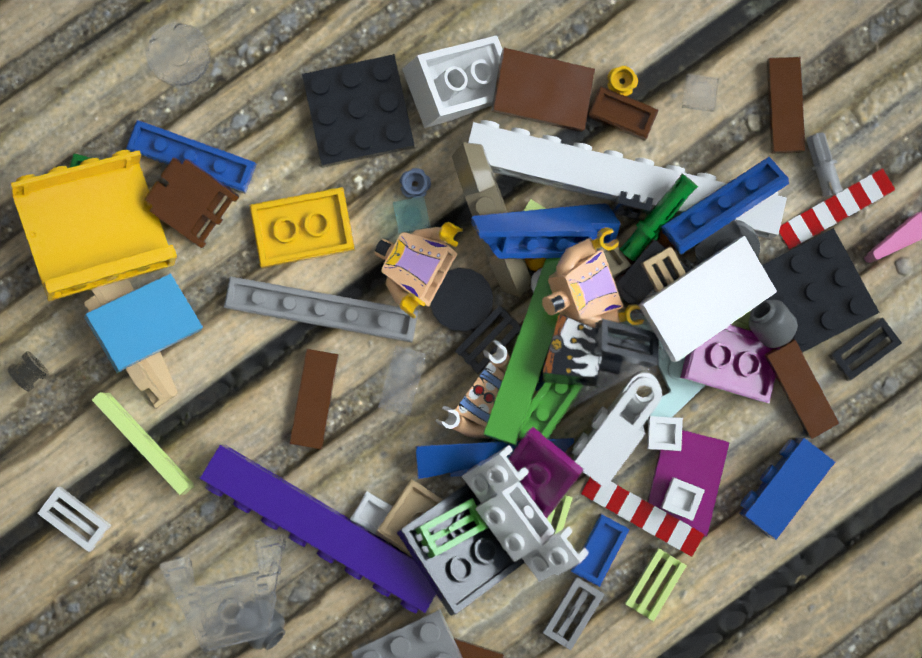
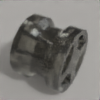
(27, 371)

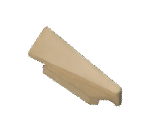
(149, 373)

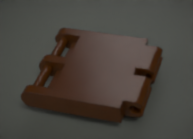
(189, 200)

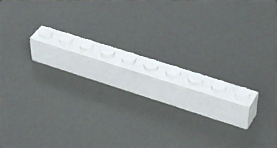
(604, 174)

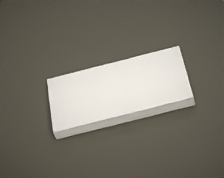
(707, 298)

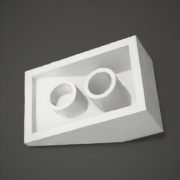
(454, 80)

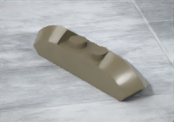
(485, 199)

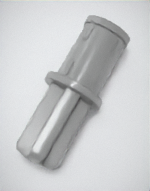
(824, 164)

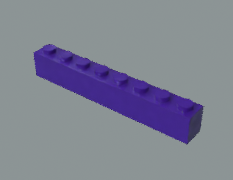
(319, 526)

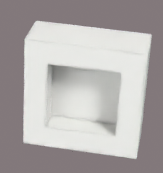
(664, 433)
(682, 498)

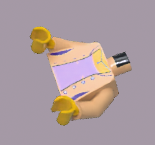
(417, 264)
(585, 285)

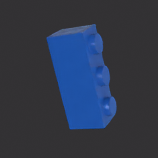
(785, 487)

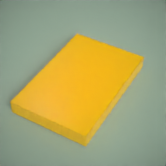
(302, 227)

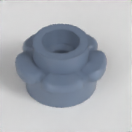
(409, 177)

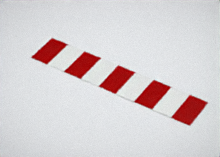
(836, 208)
(644, 515)

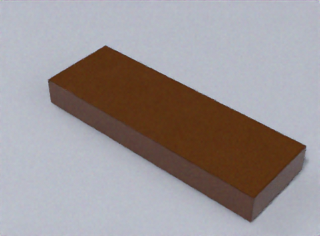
(786, 105)
(801, 389)
(314, 399)

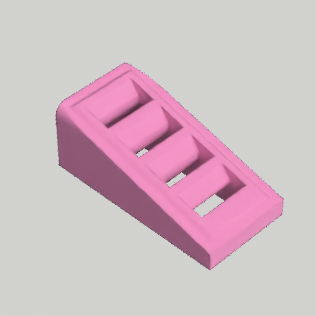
(903, 236)

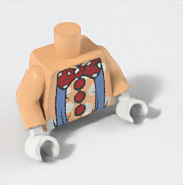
(476, 406)

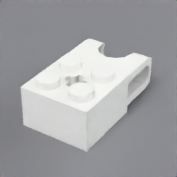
(617, 430)

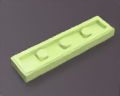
(143, 442)

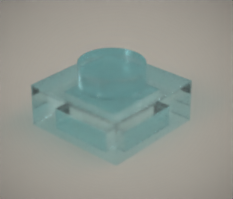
(411, 214)

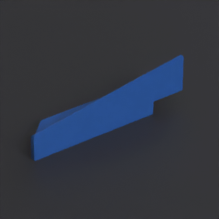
(544, 231)
(459, 458)

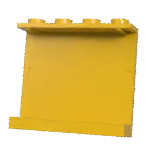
(91, 224)

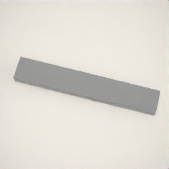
(319, 309)

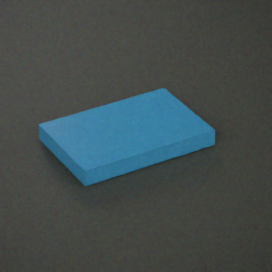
(143, 322)

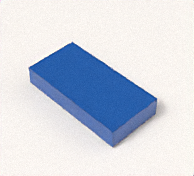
(603, 547)

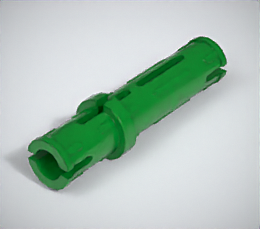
(649, 228)

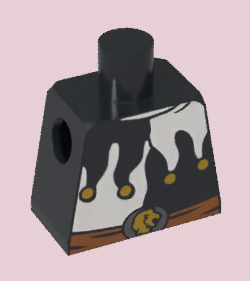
(573, 357)

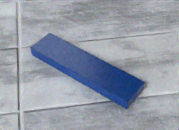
(164, 145)
(725, 205)

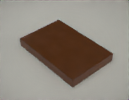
(543, 90)

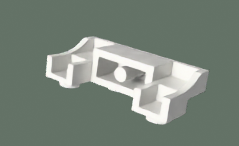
(518, 520)

